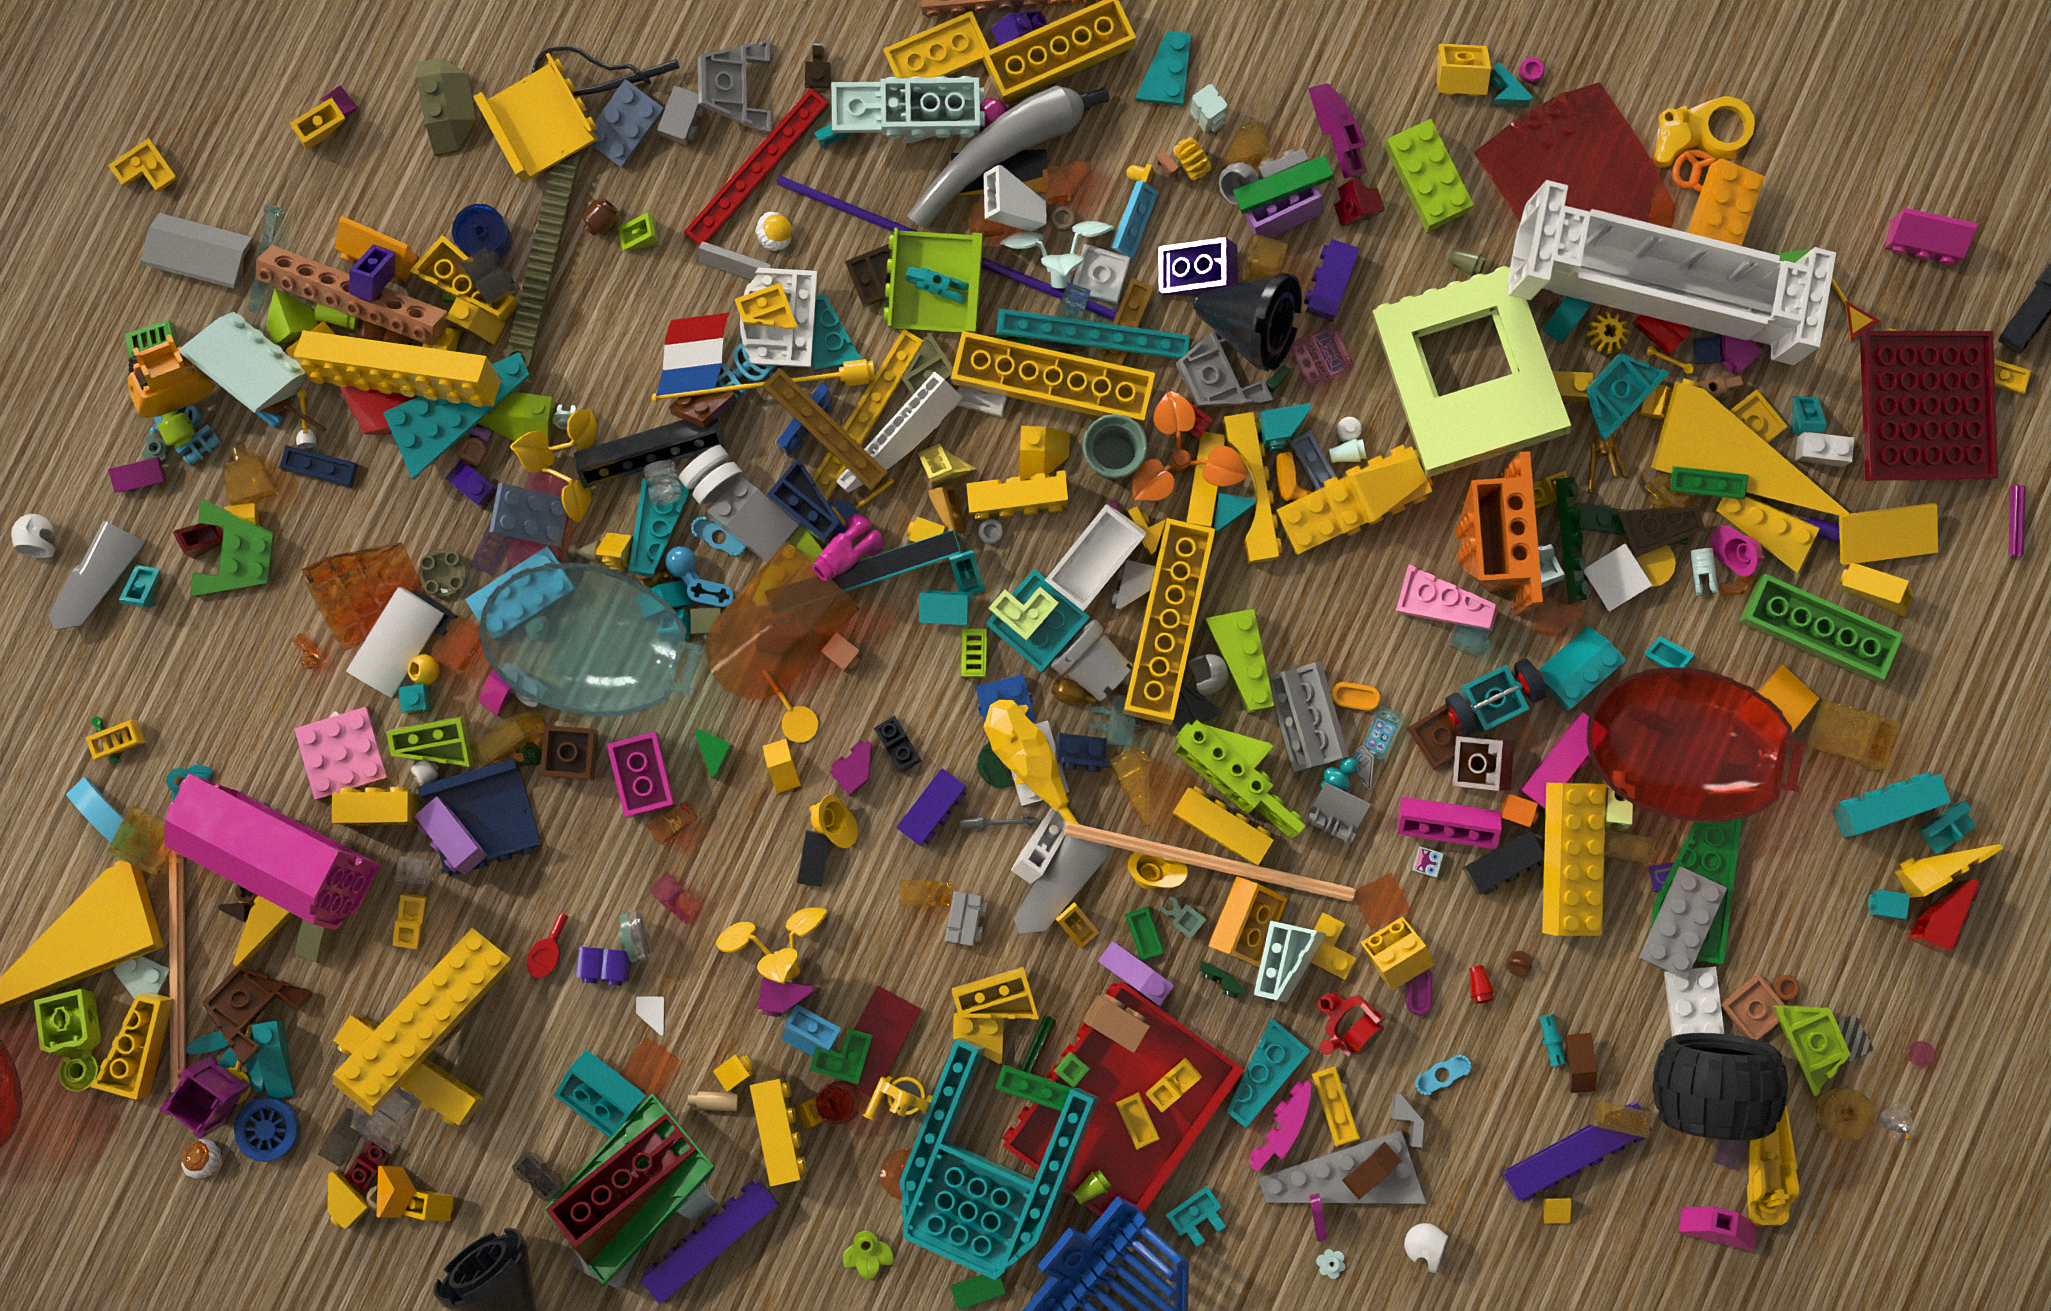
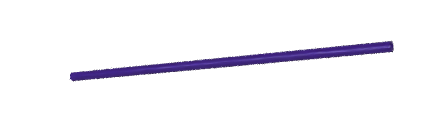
(890, 225)

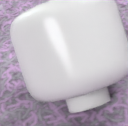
(1348, 429)
(425, 772)

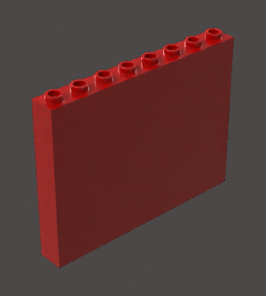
(1115, 1076)

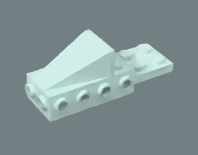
(909, 107)

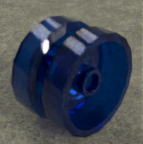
(481, 219)

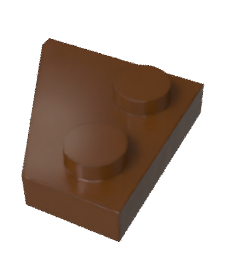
(702, 408)

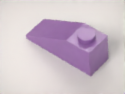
(1136, 973)

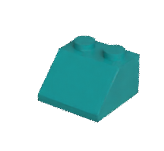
(1281, 424)

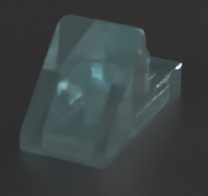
(1073, 302)

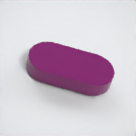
(1419, 993)
(1318, 1217)

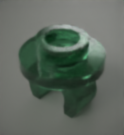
(531, 753)

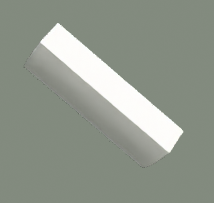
(1095, 556)
(395, 641)

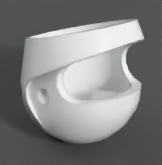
(29, 536)
(1426, 1242)

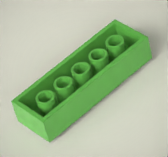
(1821, 628)

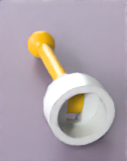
(305, 438)

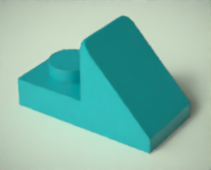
(1513, 92)
(1807, 415)
(141, 587)

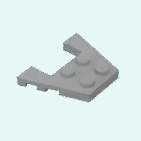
(724, 84)
(1212, 378)

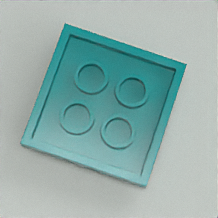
(1051, 634)

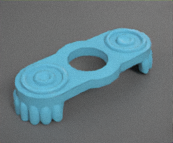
(704, 530)
(1457, 1066)

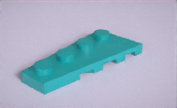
(1268, 1069)

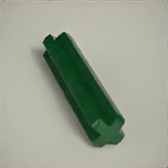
(1038, 1044)

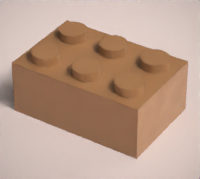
(1119, 1025)

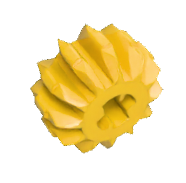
(1192, 158)
(1605, 324)

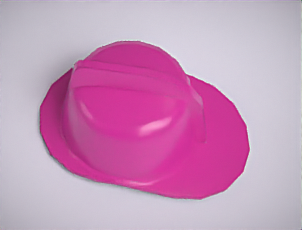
(1736, 550)

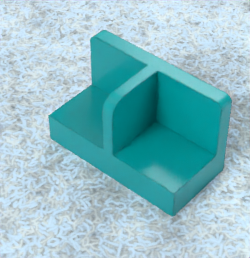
(944, 606)
(1948, 827)

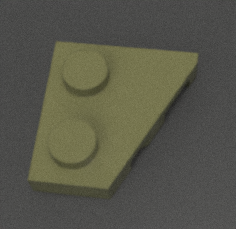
(925, 363)

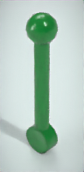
(97, 722)

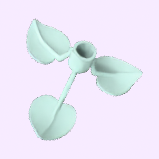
(1058, 265)

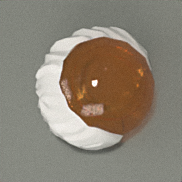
(201, 1158)

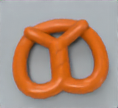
(1696, 168)

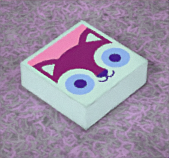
(1427, 862)

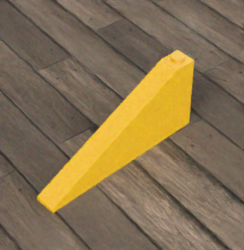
(1709, 437)
(97, 932)

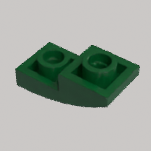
(1228, 983)

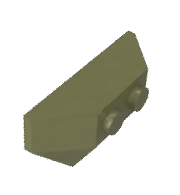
(445, 104)

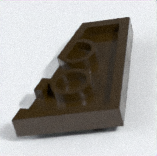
(1659, 526)

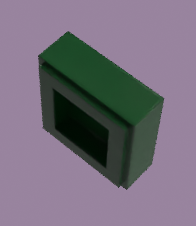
(1280, 375)

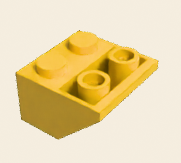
(1397, 953)

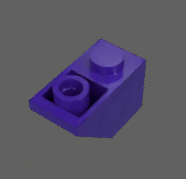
(1017, 25)

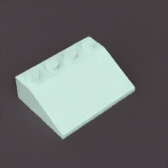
(244, 362)

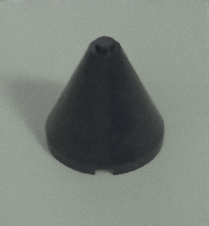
(1255, 317)
(489, 1276)

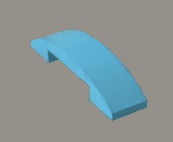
(95, 808)

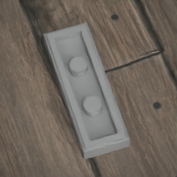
(729, 261)

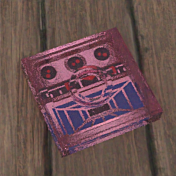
(1322, 355)

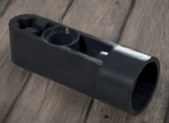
(2030, 315)

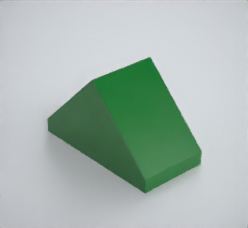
(714, 751)

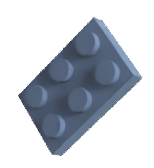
(625, 123)
(528, 515)

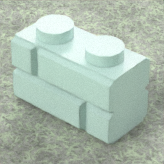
(1208, 109)

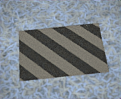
(1854, 1037)

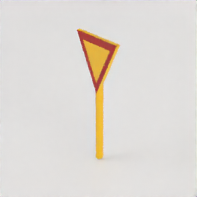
(1857, 319)

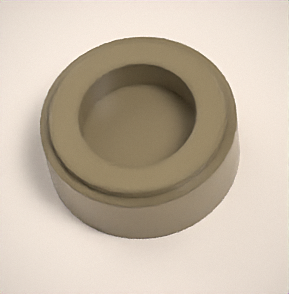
(1062, 218)

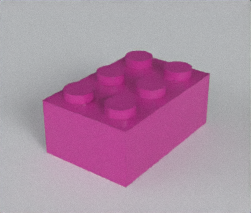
(641, 775)

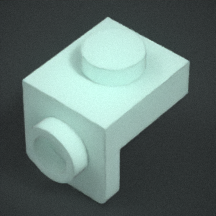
(1549, 566)

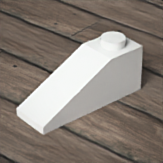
(1040, 848)

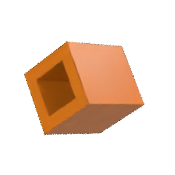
(1519, 811)

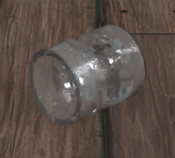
(663, 482)

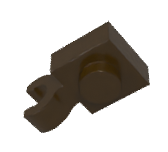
(817, 72)

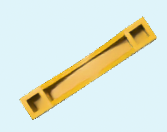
(1242, 436)

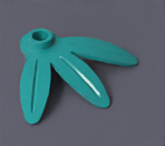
(216, 1041)

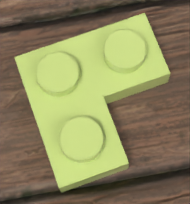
(1027, 617)

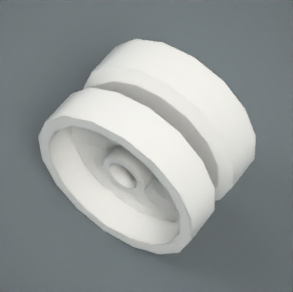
(709, 475)

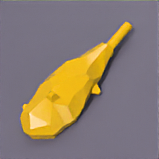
(1026, 753)

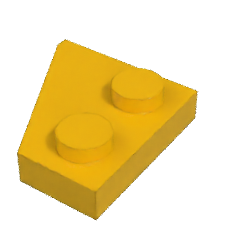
(766, 308)

